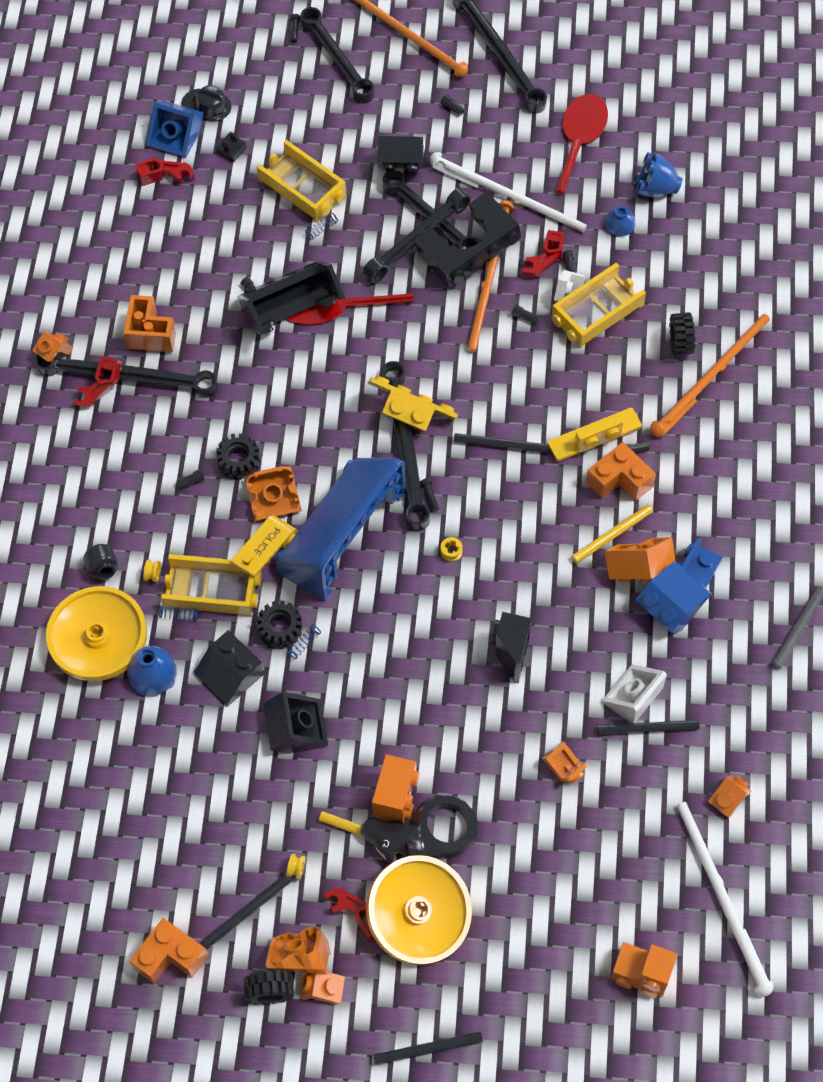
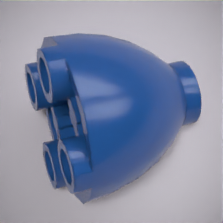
(657, 177)
(151, 670)

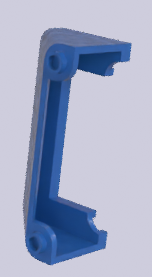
(329, 530)

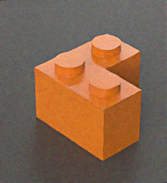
(145, 329)
(621, 468)
(640, 560)
(392, 795)
(167, 946)
(644, 969)

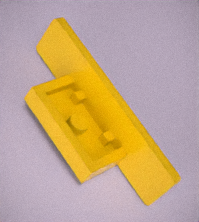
(408, 407)
(594, 434)

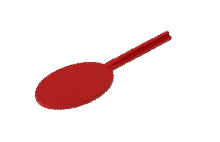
(582, 124)
(319, 315)

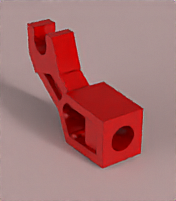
(155, 170)
(541, 263)
(101, 386)
(352, 904)

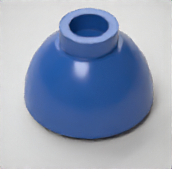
(619, 221)

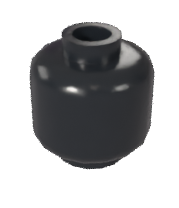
(100, 562)

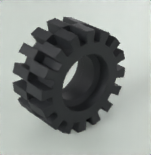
(682, 333)
(238, 444)
(279, 611)
(268, 987)

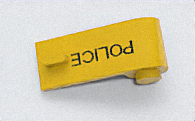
(264, 545)

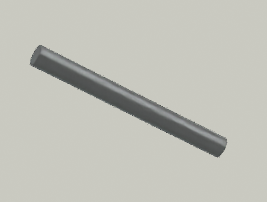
(798, 628)

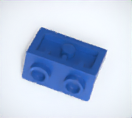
(701, 562)

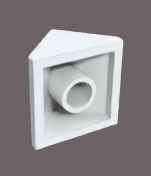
(635, 691)

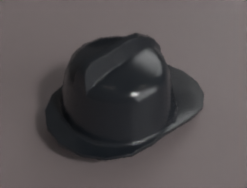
(208, 100)

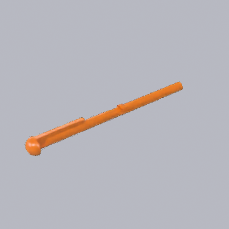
(460, 69)
(485, 291)
(660, 428)

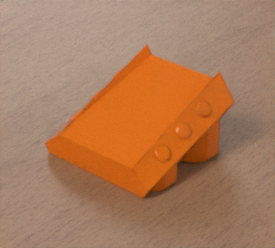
(272, 493)
(299, 952)

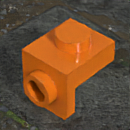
(50, 344)
(564, 763)
(730, 795)
(322, 987)

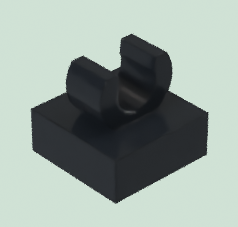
(231, 147)

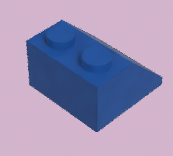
(173, 128)
(673, 597)

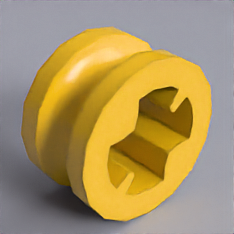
(451, 557)
(152, 570)
(296, 866)

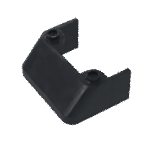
(290, 295)

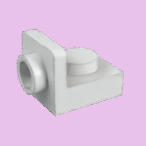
(568, 283)

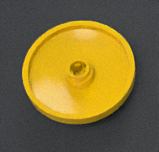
(96, 633)
(418, 910)

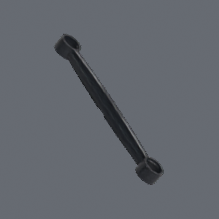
(503, 55)
(132, 374)
(407, 454)

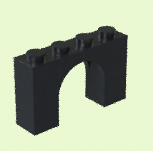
(454, 263)

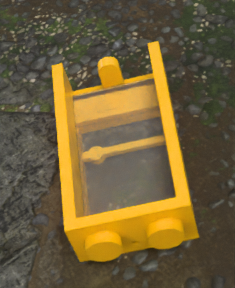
(303, 181)
(596, 306)
(209, 586)

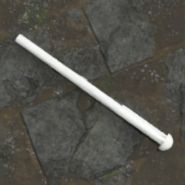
(475, 180)
(763, 987)

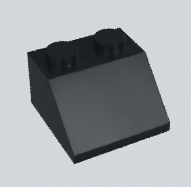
(400, 153)
(511, 639)
(229, 668)
(295, 723)

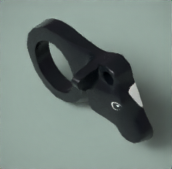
(404, 839)

